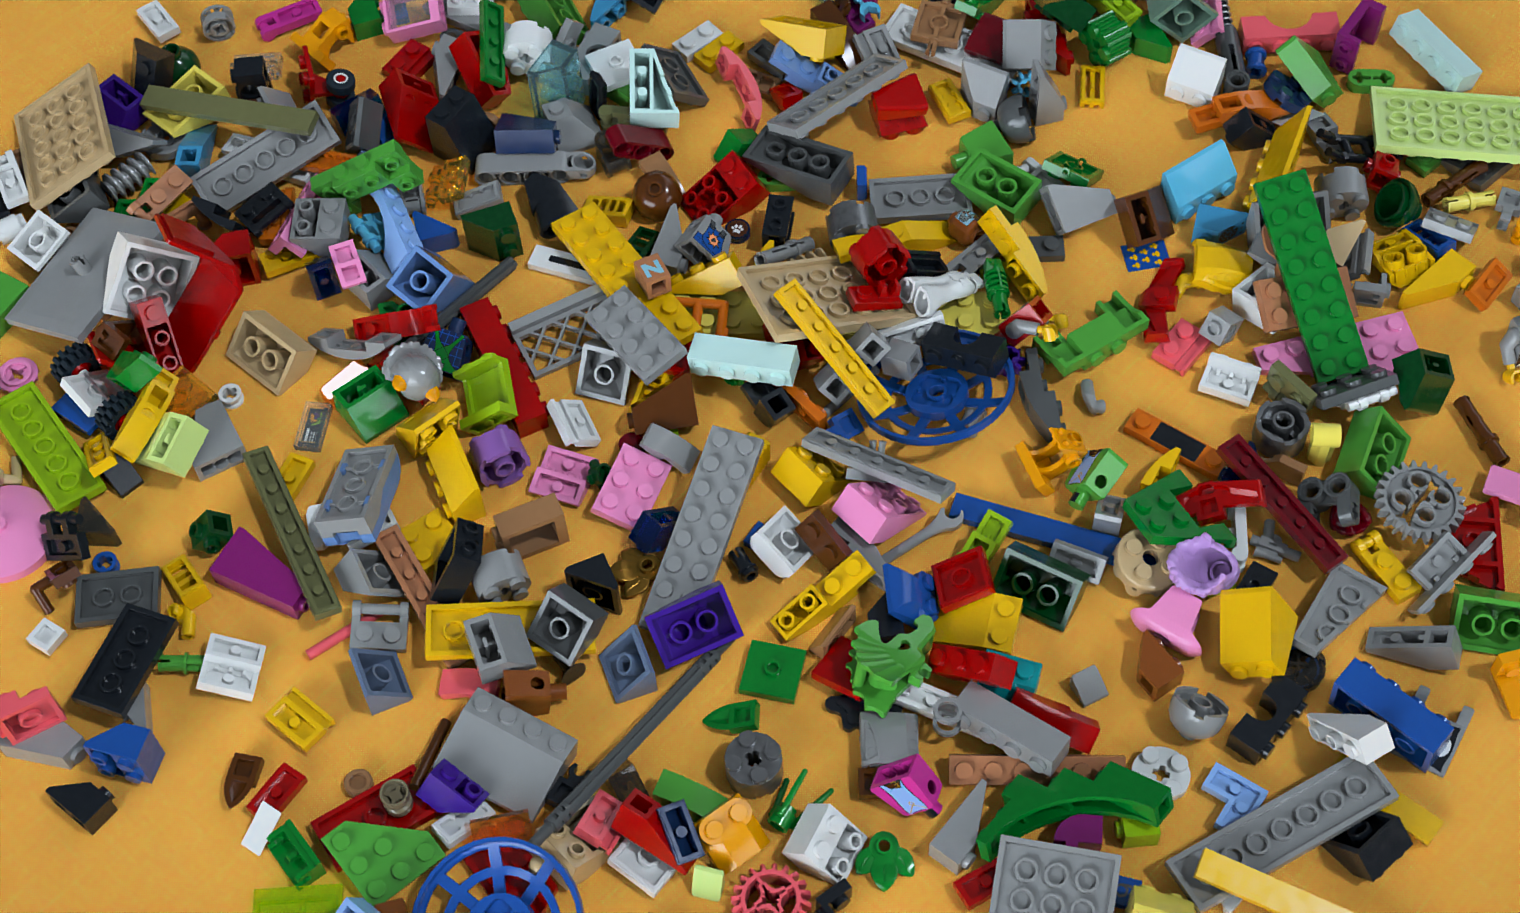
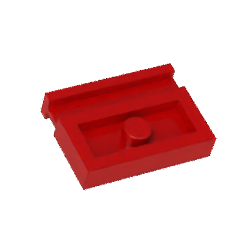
(411, 58)

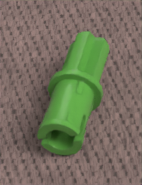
(181, 663)

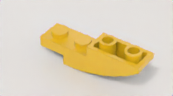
(1021, 258)
(144, 416)
(825, 598)

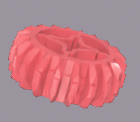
(760, 881)

